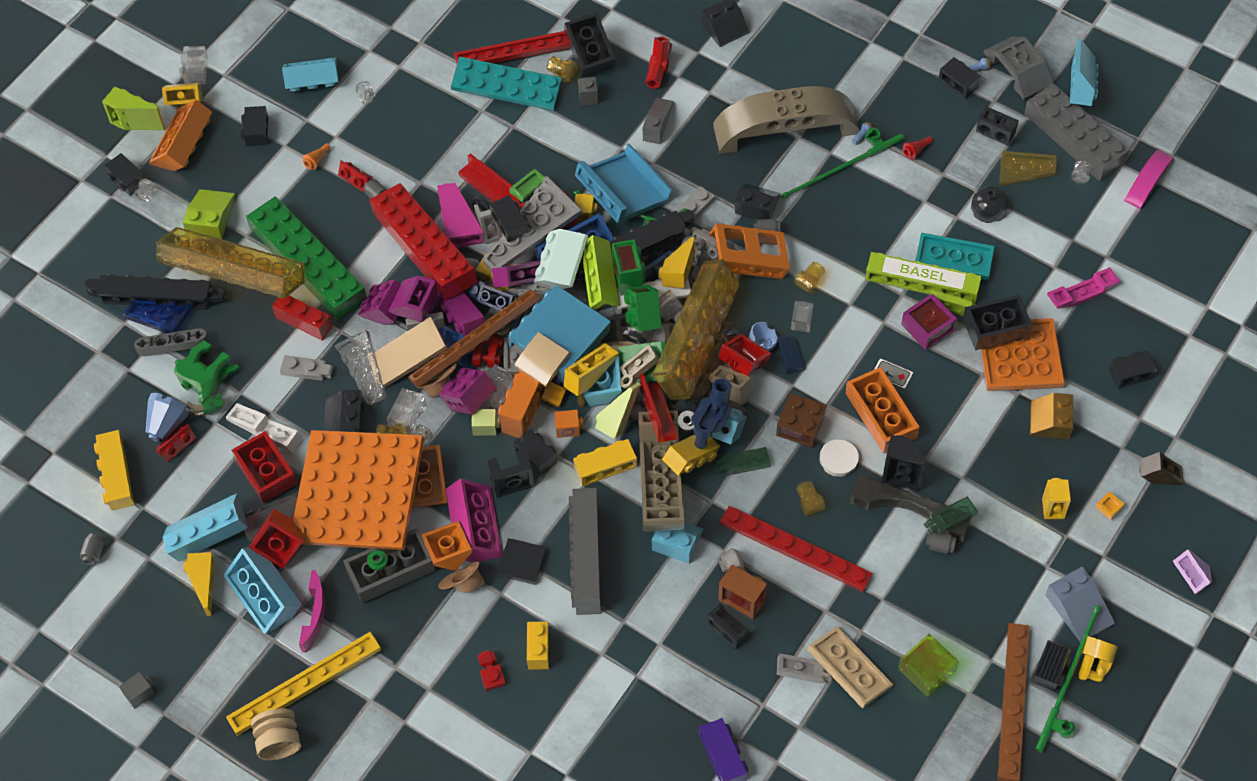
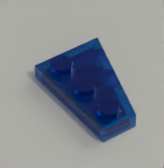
(156, 316)

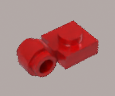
(491, 675)

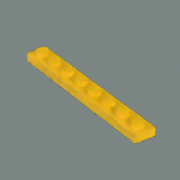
(305, 681)

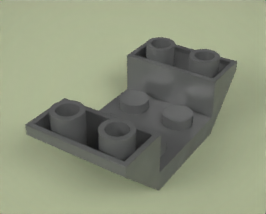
(1023, 64)

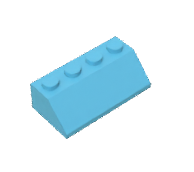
(1083, 76)
(205, 528)
(261, 590)

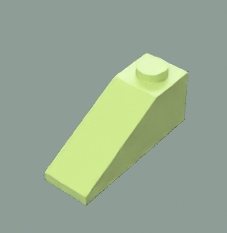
(615, 416)

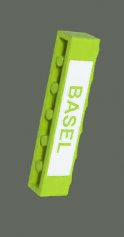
(921, 276)

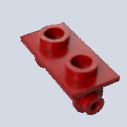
(353, 176)
(177, 443)

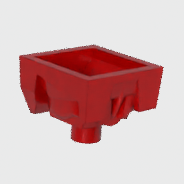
(744, 354)

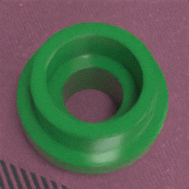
(377, 565)

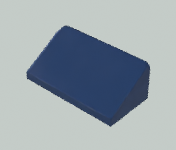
(790, 354)

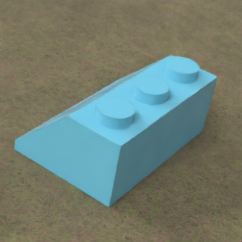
(310, 74)

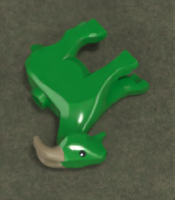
(204, 379)

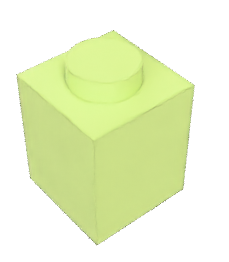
(485, 422)

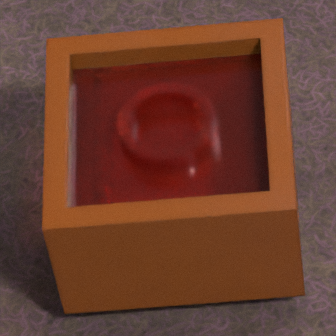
(742, 591)

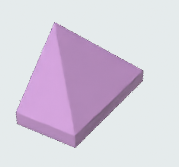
(1194, 570)

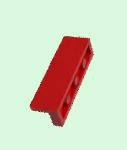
(485, 180)
(657, 410)

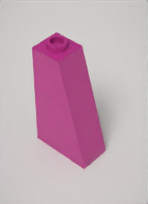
(457, 217)

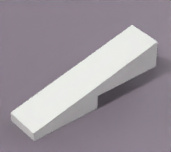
(257, 422)

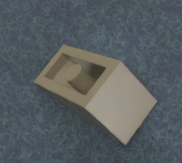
(741, 384)

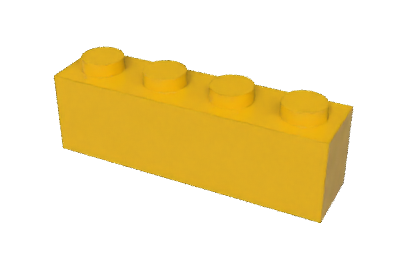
(114, 470)

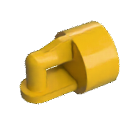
(1097, 649)

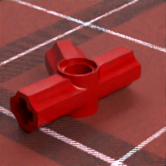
(658, 62)

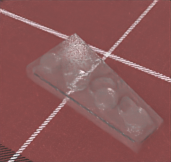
(361, 360)

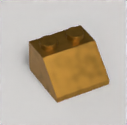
(1052, 416)

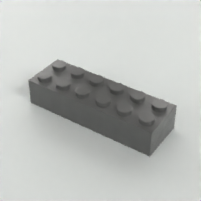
(1076, 131)
(584, 551)

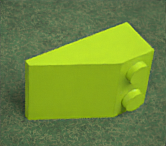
(209, 213)

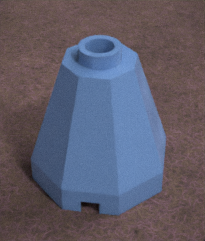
(163, 416)

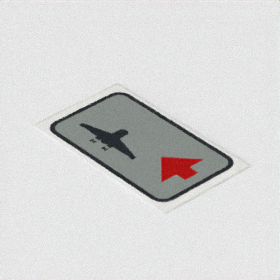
(896, 374)

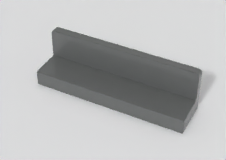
(257, 516)

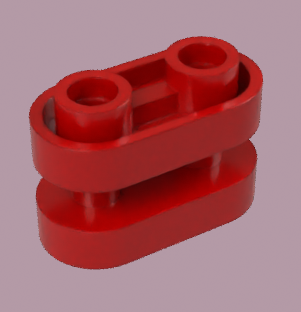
(495, 343)

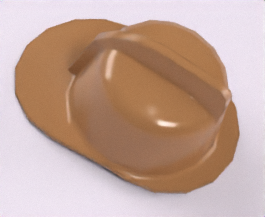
(437, 382)
(464, 580)

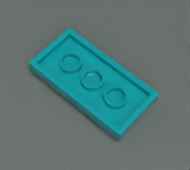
(955, 254)

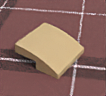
(541, 359)

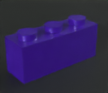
(722, 751)

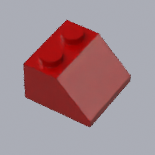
(277, 539)

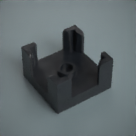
(513, 478)

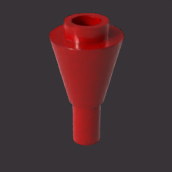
(912, 149)

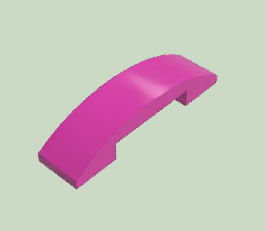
(1148, 178)
(1084, 291)
(310, 633)

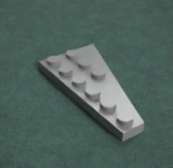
(546, 211)

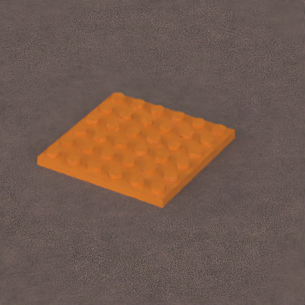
(358, 489)

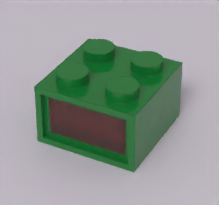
(627, 265)
(642, 307)

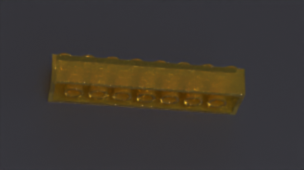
(230, 262)
(696, 329)

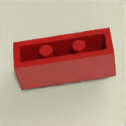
(302, 316)

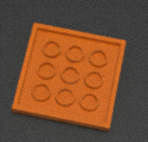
(1025, 362)

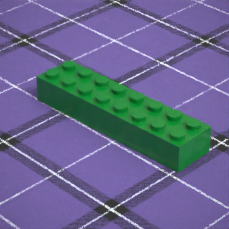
(323, 272)

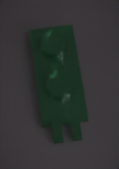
(744, 461)
(951, 516)

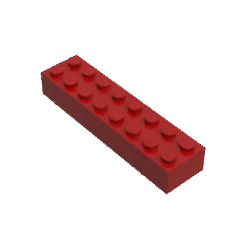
(423, 241)

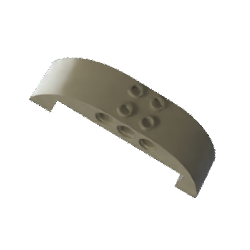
(784, 112)
(659, 483)

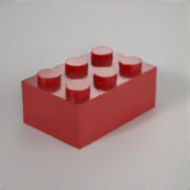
(264, 467)

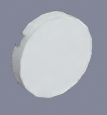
(839, 457)

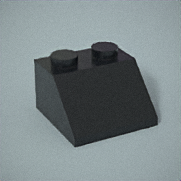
(724, 22)
(756, 202)

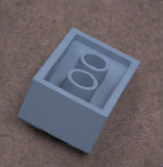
(1075, 600)

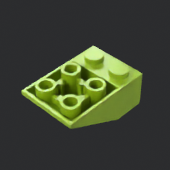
(132, 111)

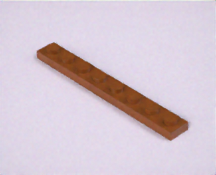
(471, 340)
(1013, 703)

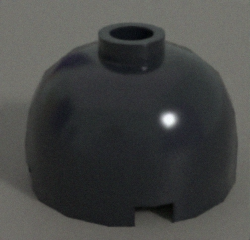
(989, 204)

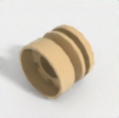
(275, 734)

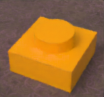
(553, 394)
(1109, 505)

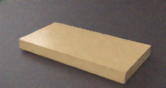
(409, 351)
(850, 667)

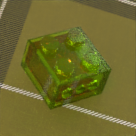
(928, 665)

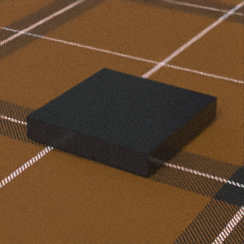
(521, 561)

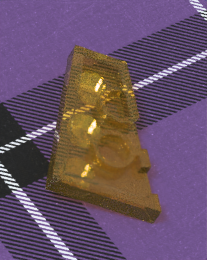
(1025, 166)

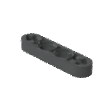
(171, 339)

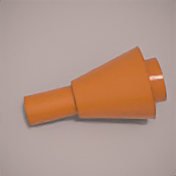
(313, 158)

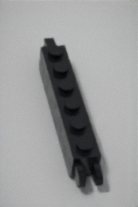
(653, 234)
(124, 289)

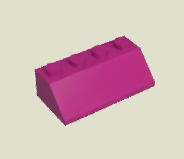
(474, 509)

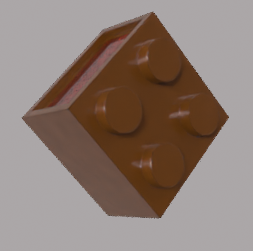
(801, 420)

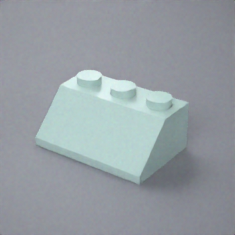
(560, 258)

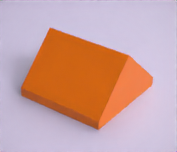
(447, 546)

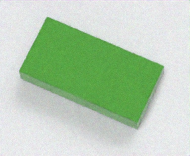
(527, 185)

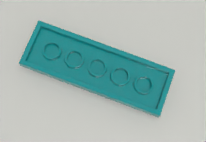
(506, 83)

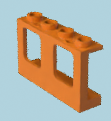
(752, 260)

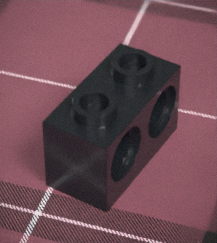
(997, 125)

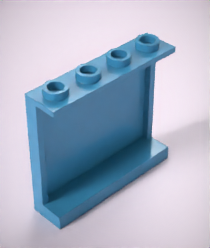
(624, 184)
(564, 322)

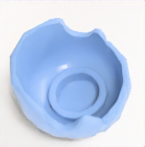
(763, 335)

